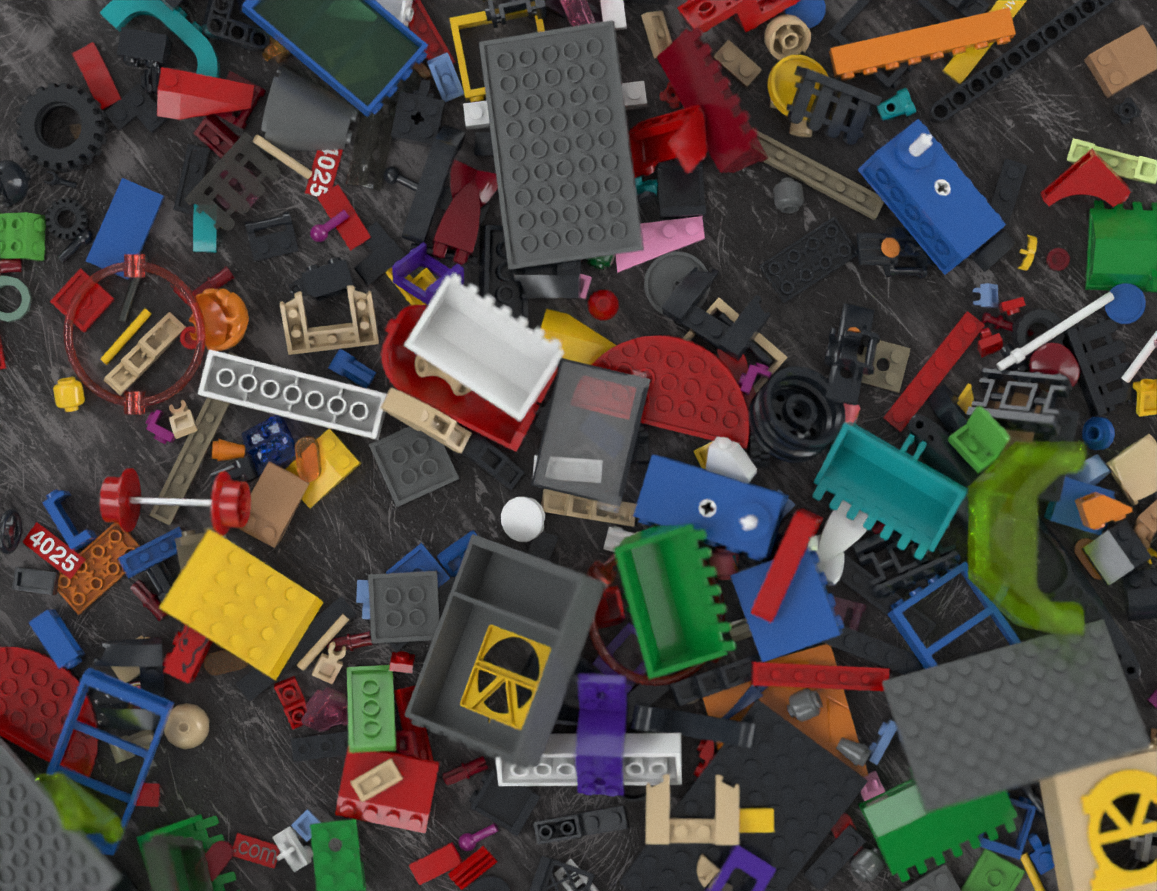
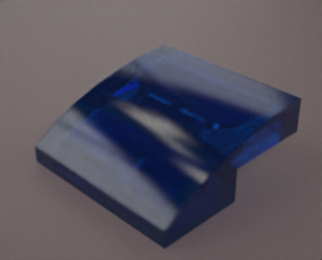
(270, 442)

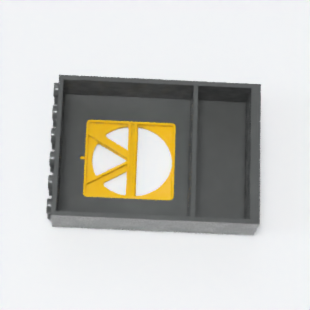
(493, 599)

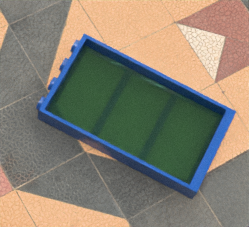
(344, 42)

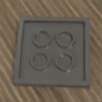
(412, 464)
(403, 606)

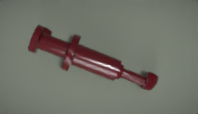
(999, 322)

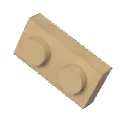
(656, 31)
(737, 63)
(376, 780)

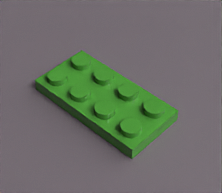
(370, 709)

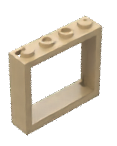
(720, 306)

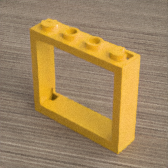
(472, 20)

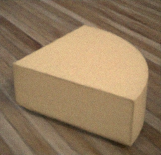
(706, 870)

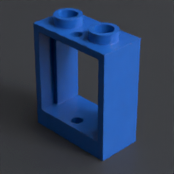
(57, 639)
(1017, 850)

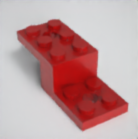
(746, 12)

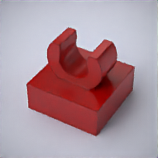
(989, 343)

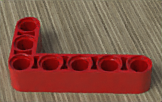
(801, 530)

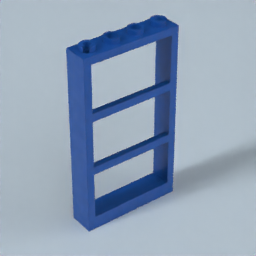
(913, 640)
(130, 694)

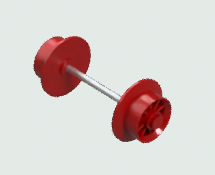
(122, 501)

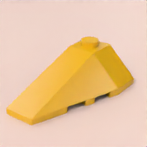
(576, 339)

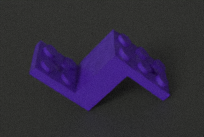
(601, 734)

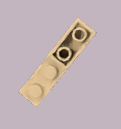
(426, 419)

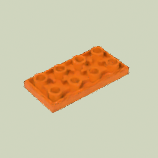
(99, 569)

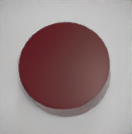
(1057, 259)

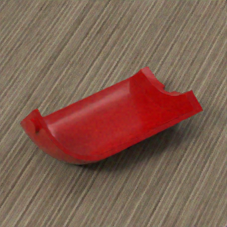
(468, 409)

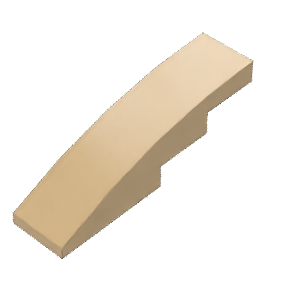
(144, 353)
(579, 507)

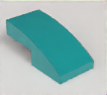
(204, 232)

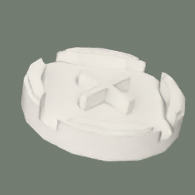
(523, 519)

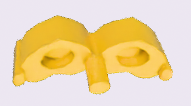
(1030, 252)

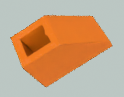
(1098, 509)

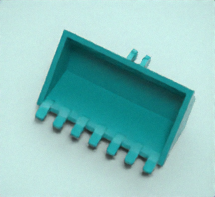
(889, 488)

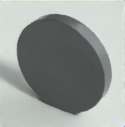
(666, 275)

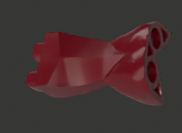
(461, 220)

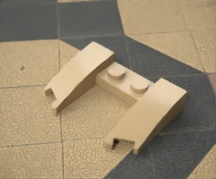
(305, 339)
(666, 830)

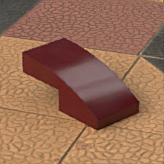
(405, 742)

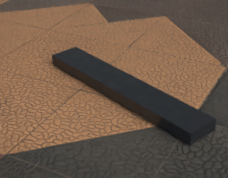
(257, 682)

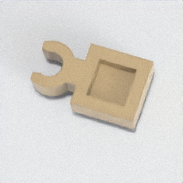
(182, 421)
(329, 665)

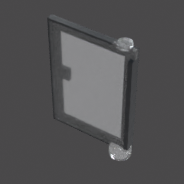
(591, 433)

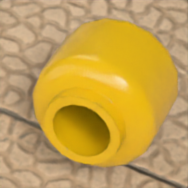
(68, 394)

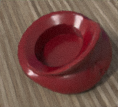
(1055, 359)

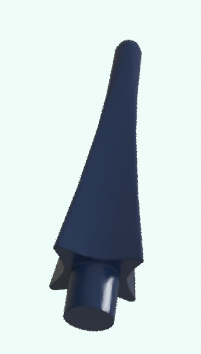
(754, 692)

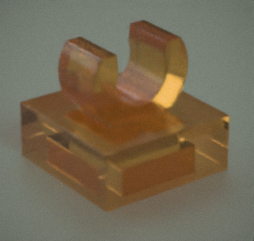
(275, 50)

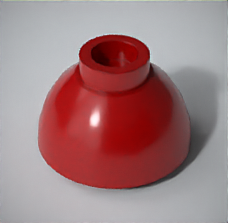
(603, 305)

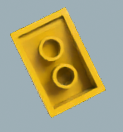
(336, 465)

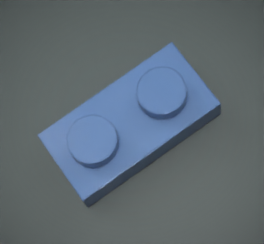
(445, 77)
(886, 733)

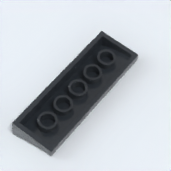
(495, 276)

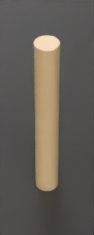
(283, 157)
(324, 640)

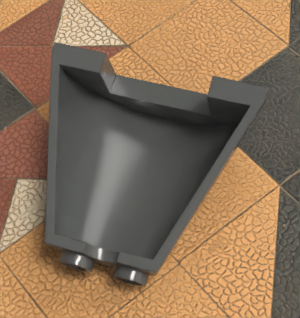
(305, 115)

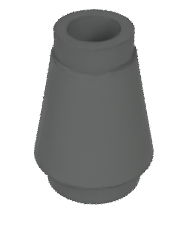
(854, 751)

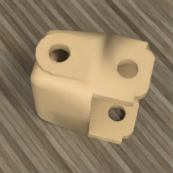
(1136, 469)

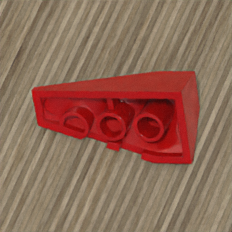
(194, 95)

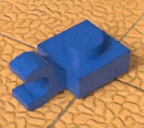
(1042, 854)

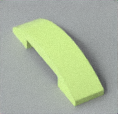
(1125, 165)

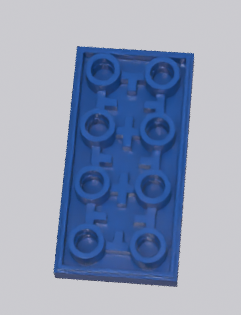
(125, 225)

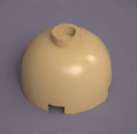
(786, 36)
(187, 726)

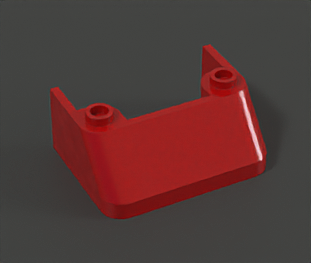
(669, 137)

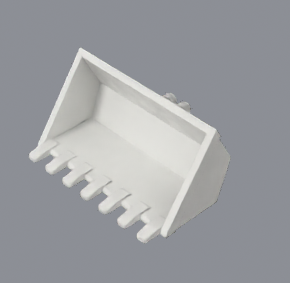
(485, 347)

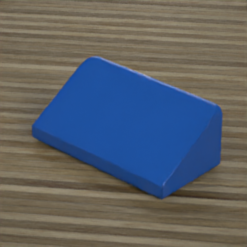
(453, 555)

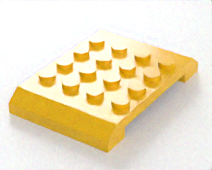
(241, 604)

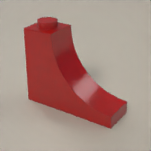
(1088, 177)

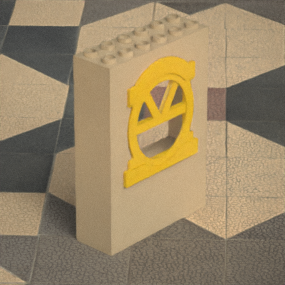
(1073, 816)

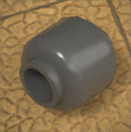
(788, 195)
(804, 704)
(867, 864)

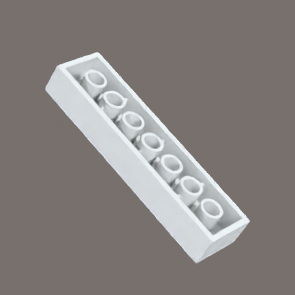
(293, 394)

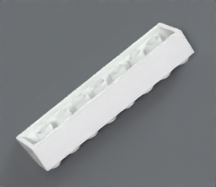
(644, 761)

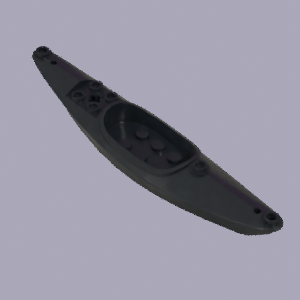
(1057, 571)

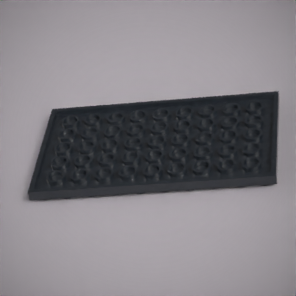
(781, 772)

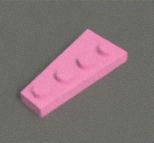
(663, 238)

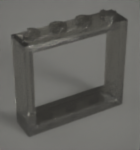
(161, 867)

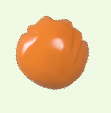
(224, 318)

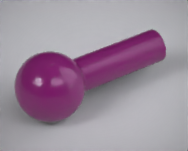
(320, 232)
(468, 841)

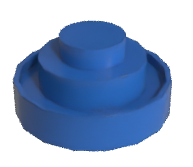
(1098, 433)

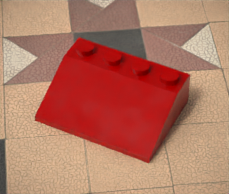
(400, 805)

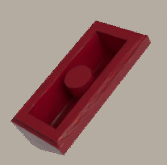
(216, 135)

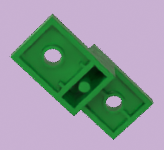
(342, 868)

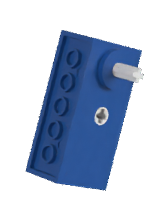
(931, 196)
(743, 513)

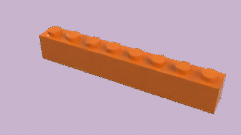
(921, 43)

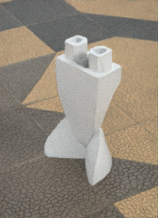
(835, 538)

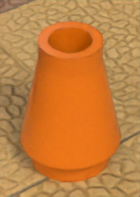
(227, 450)

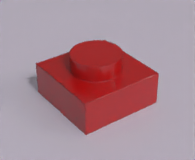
(1012, 306)
(402, 662)
(149, 795)

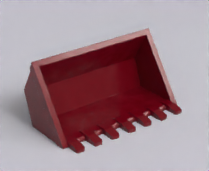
(700, 82)

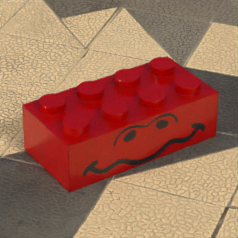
(187, 655)

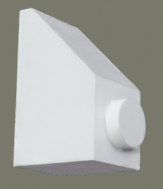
(730, 460)

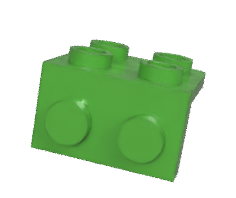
(22, 236)
(980, 440)

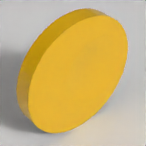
(782, 81)

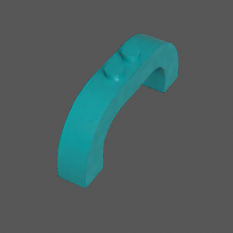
(121, 12)

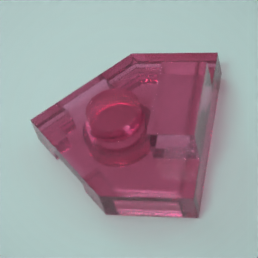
(326, 710)

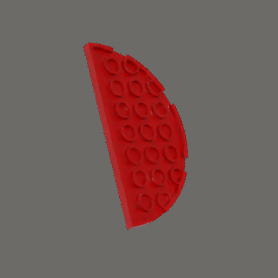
(687, 387)
(36, 706)

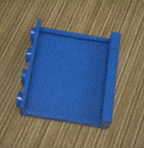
(803, 616)

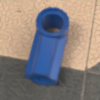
(347, 366)

